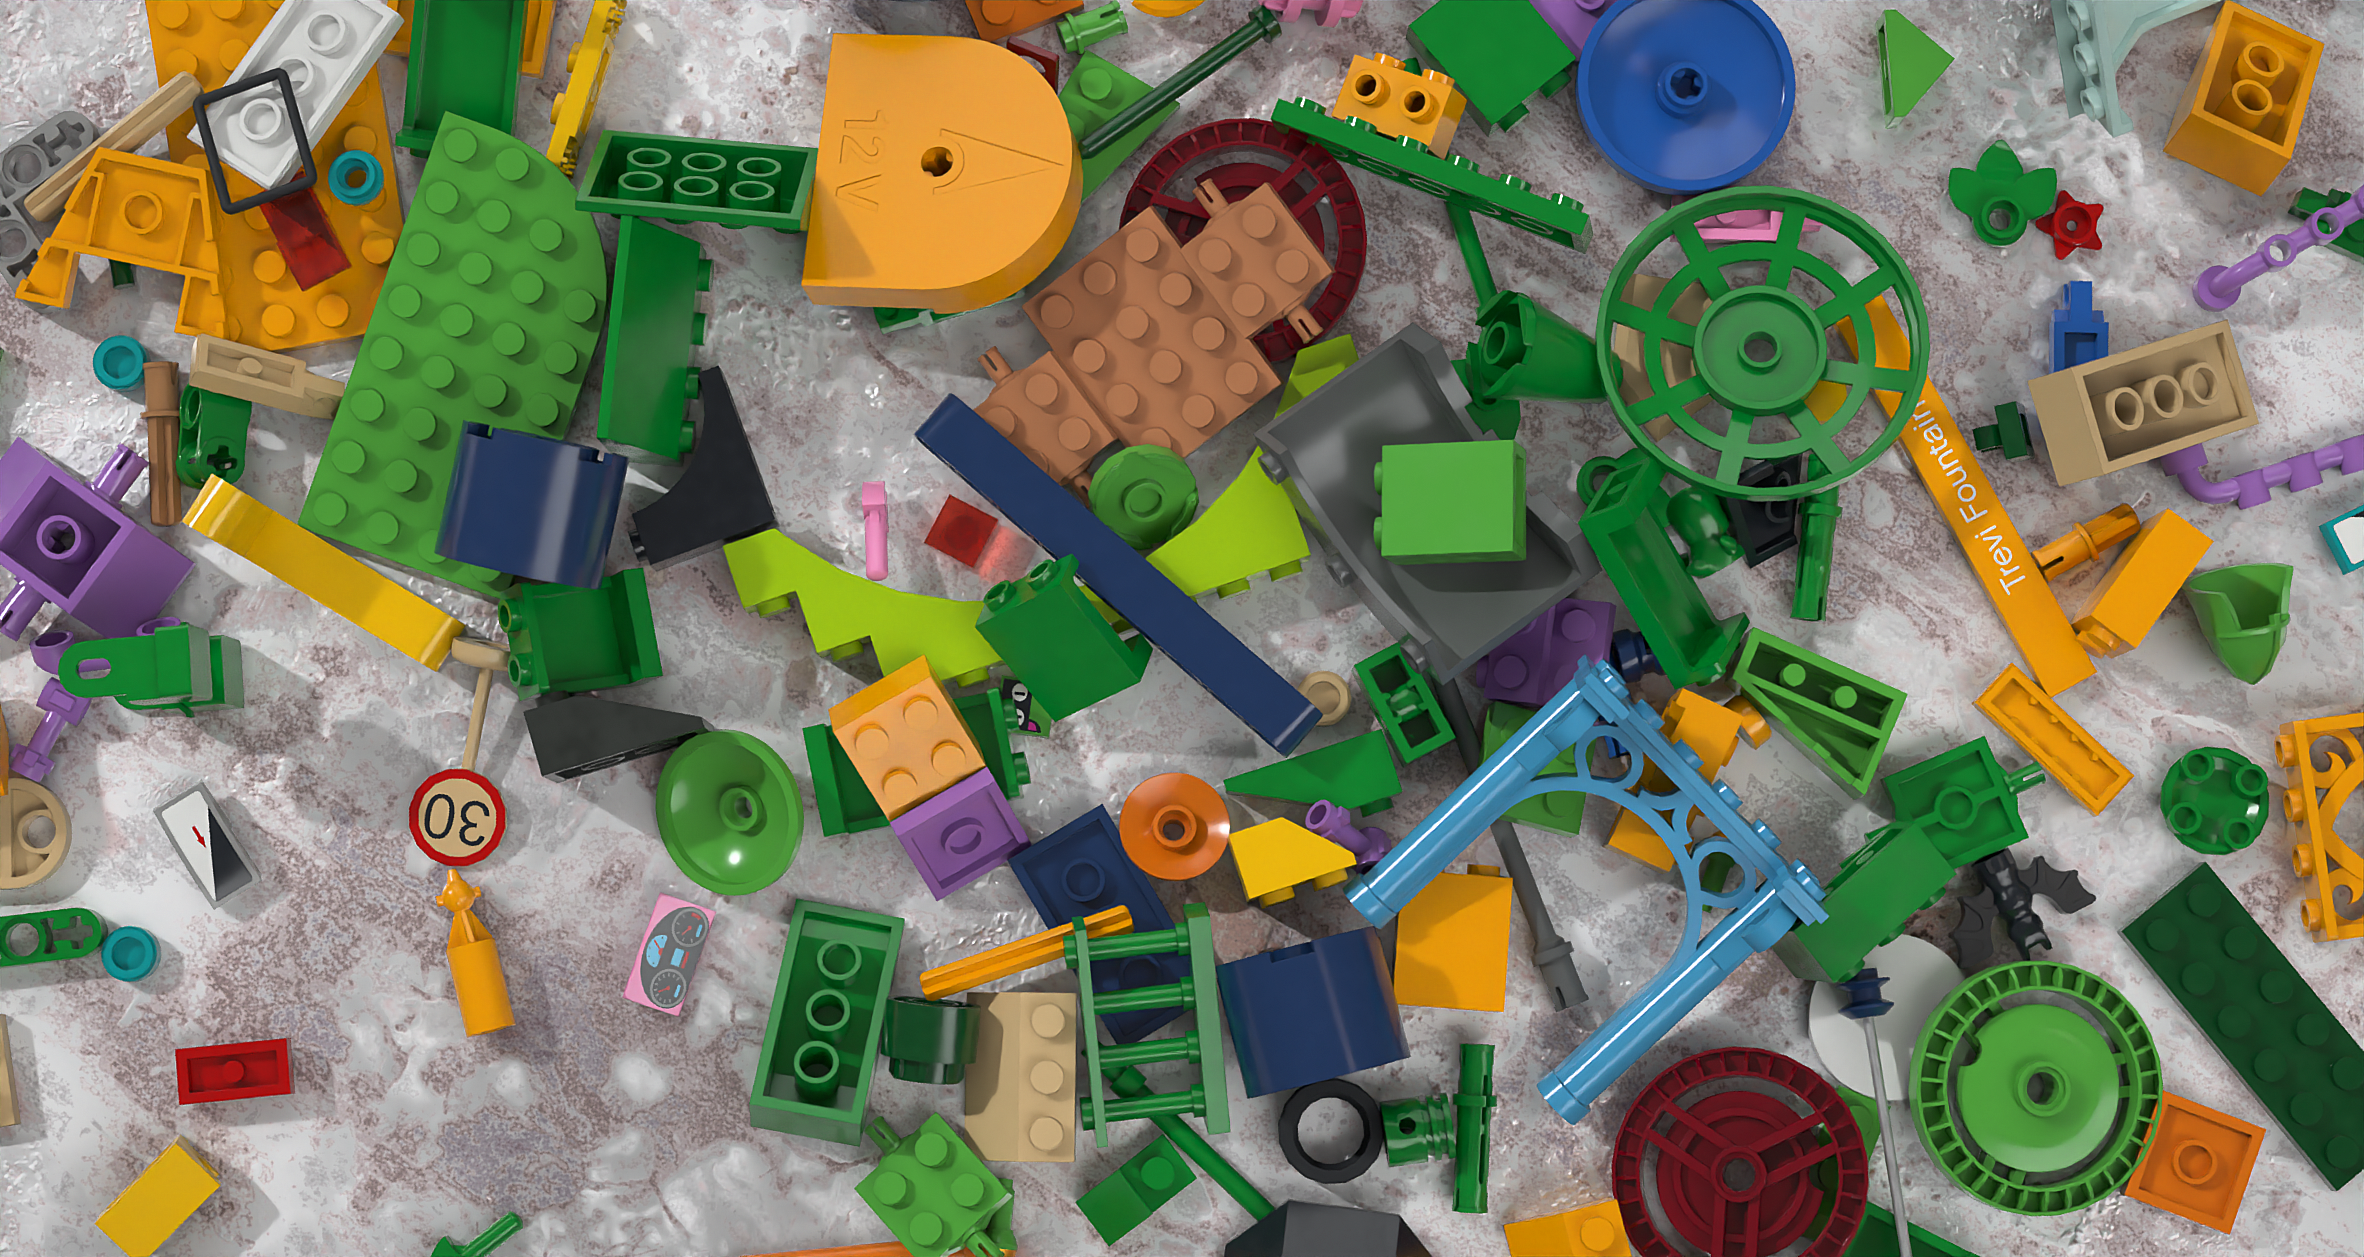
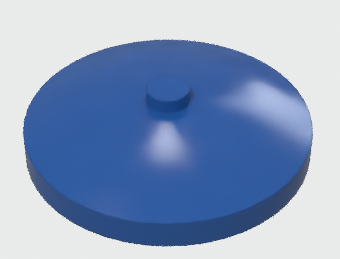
(1685, 92)

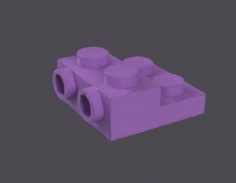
(1545, 653)

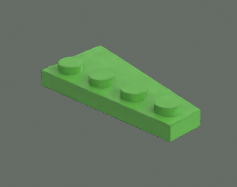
(1095, 96)

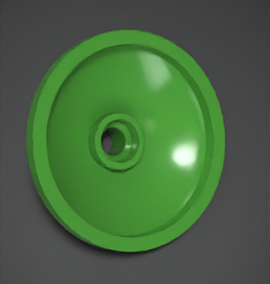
(707, 817)

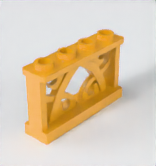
(2315, 821)

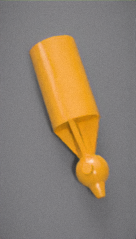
(474, 962)

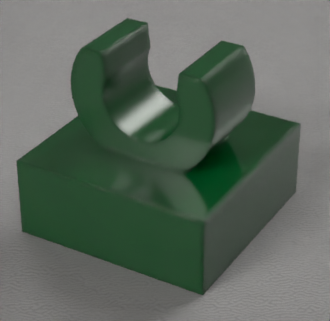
(2010, 433)

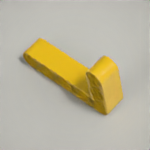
(323, 572)

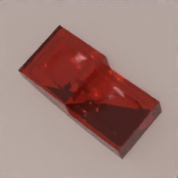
(306, 236)

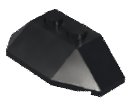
(1326, 1231)

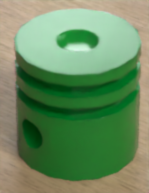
(1430, 1128)

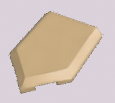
(1675, 359)

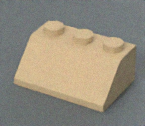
(1023, 1078)

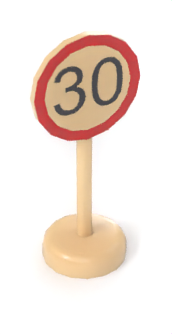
(459, 812)

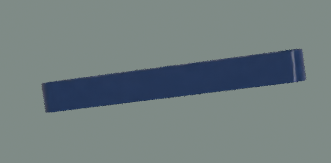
(1118, 575)

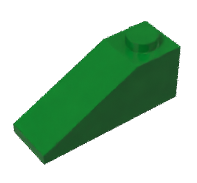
(1346, 774)

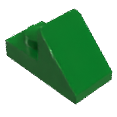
(1136, 1190)

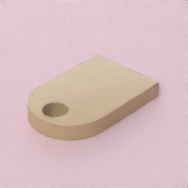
(20, 861)

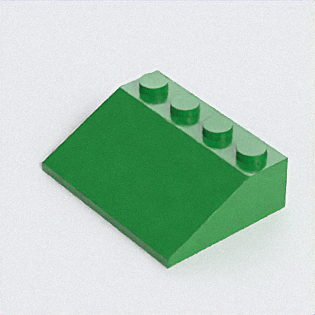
(700, 181)
(653, 344)

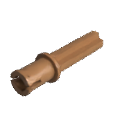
(163, 441)

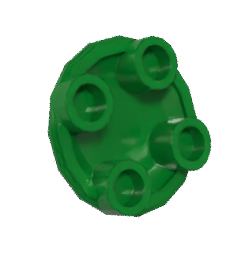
(2215, 800)

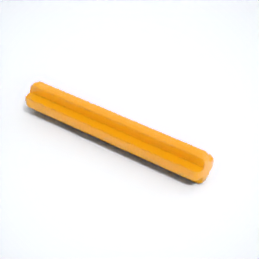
(1018, 955)

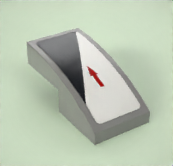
(207, 844)

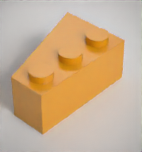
(1711, 734)

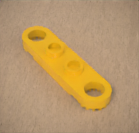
(588, 66)

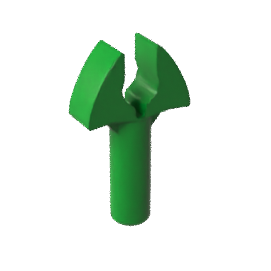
(485, 1242)

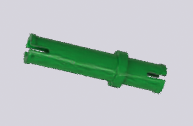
(1815, 548)
(1473, 1127)

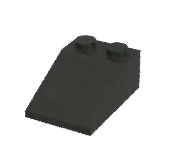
(593, 734)

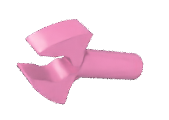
(876, 529)

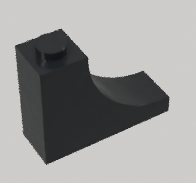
(716, 497)

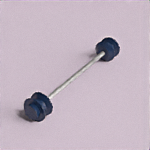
(1866, 1003)

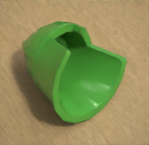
(2243, 614)

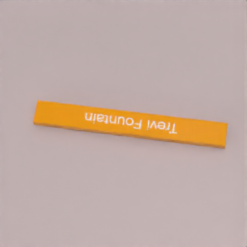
(1976, 517)

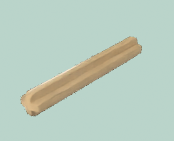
(125, 136)

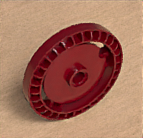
(1240, 180)
(1735, 1128)

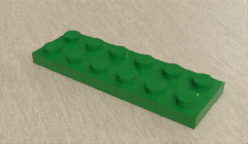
(1450, 180)

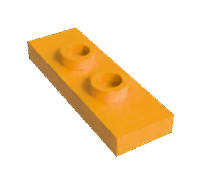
(2052, 739)

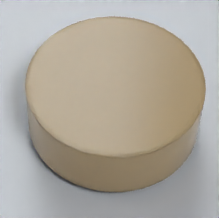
(1328, 694)

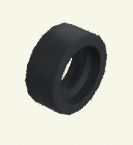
(1370, 1144)

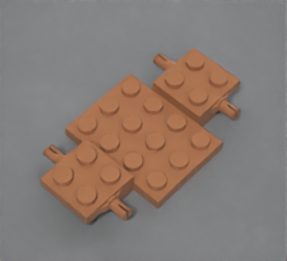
(1157, 336)

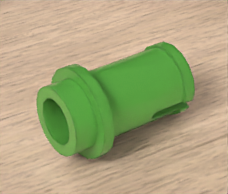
(1091, 27)

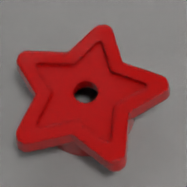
(2085, 218)

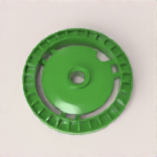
(2077, 1095)

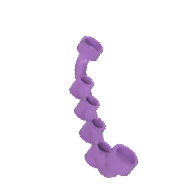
(2221, 286)
(2254, 486)

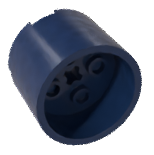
(531, 505)
(1312, 1012)

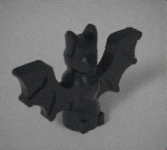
(2009, 895)

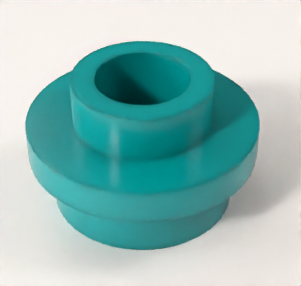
(347, 164)

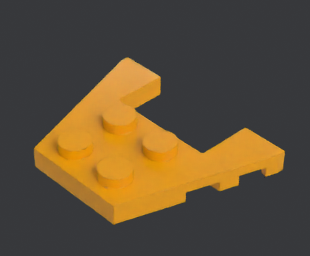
(142, 216)

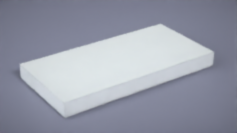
(326, 55)

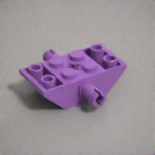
(113, 572)

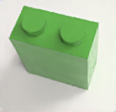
(1452, 502)

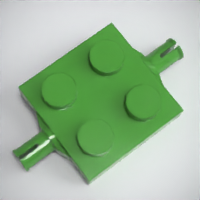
(933, 1190)

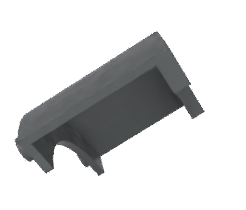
(1326, 464)

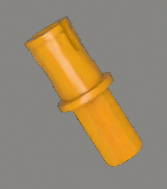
(2086, 541)

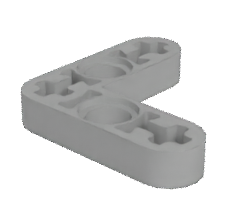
(14, 192)

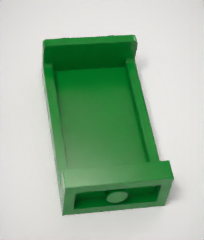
(463, 63)
(1655, 581)
(849, 806)

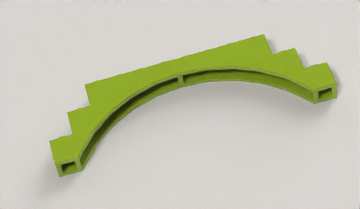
(1236, 540)

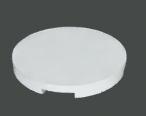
(1917, 983)

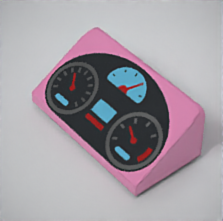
(669, 954)

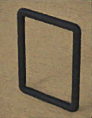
(211, 152)

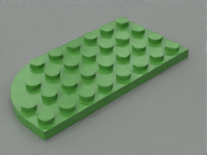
(477, 321)

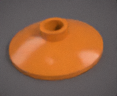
(1179, 801)

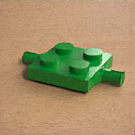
(1961, 801)

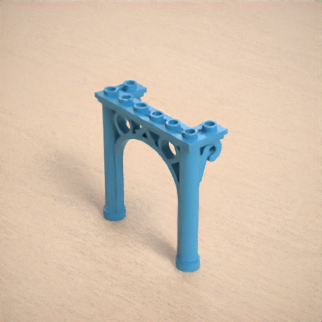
(1695, 967)

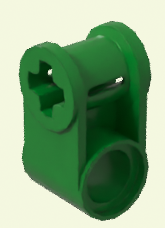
(211, 431)

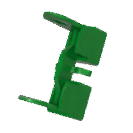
(169, 671)

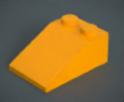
(2245, 99)

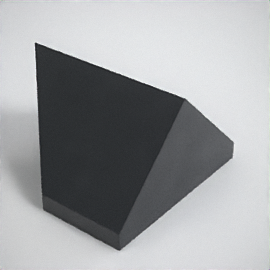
(1764, 526)

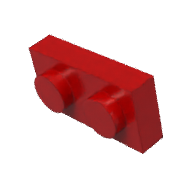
(235, 1071)

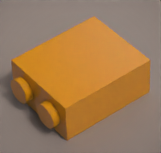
(2139, 585)
(1454, 942)

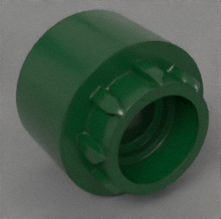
(929, 1038)

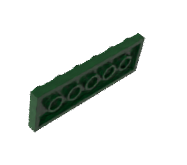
(2258, 1018)

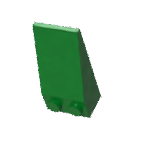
(826, 1023)

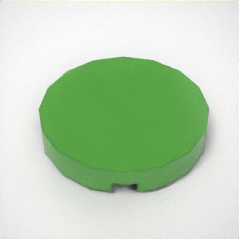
(1144, 495)

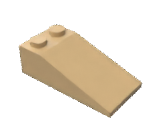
(2142, 403)

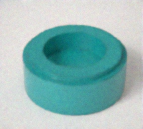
(120, 362)
(131, 954)

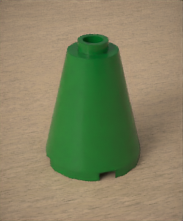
(1533, 355)

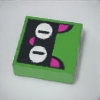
(1032, 717)

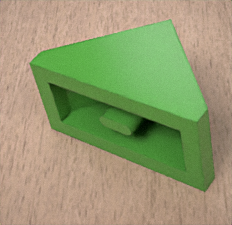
(1907, 65)

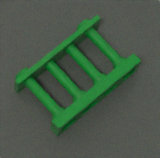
(1193, 992)

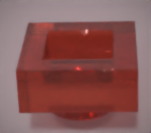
(961, 532)

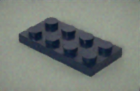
(1086, 873)

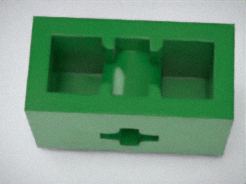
(1402, 705)

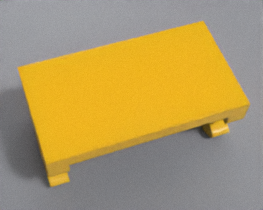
(159, 1199)

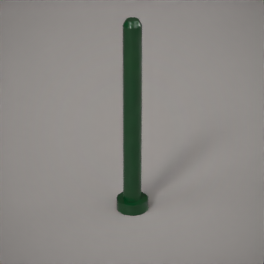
(1261, 26)

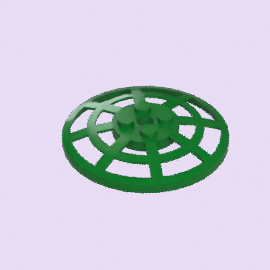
(1767, 315)

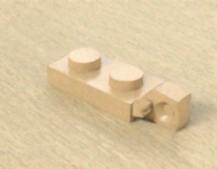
(262, 378)

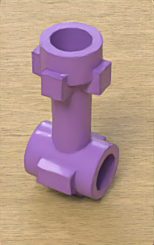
(59, 709)
(1332, 823)

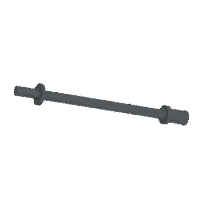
(1550, 949)

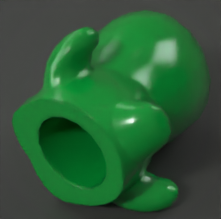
(1702, 527)

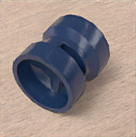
(1634, 656)

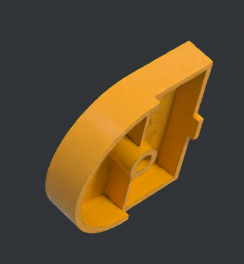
(936, 175)

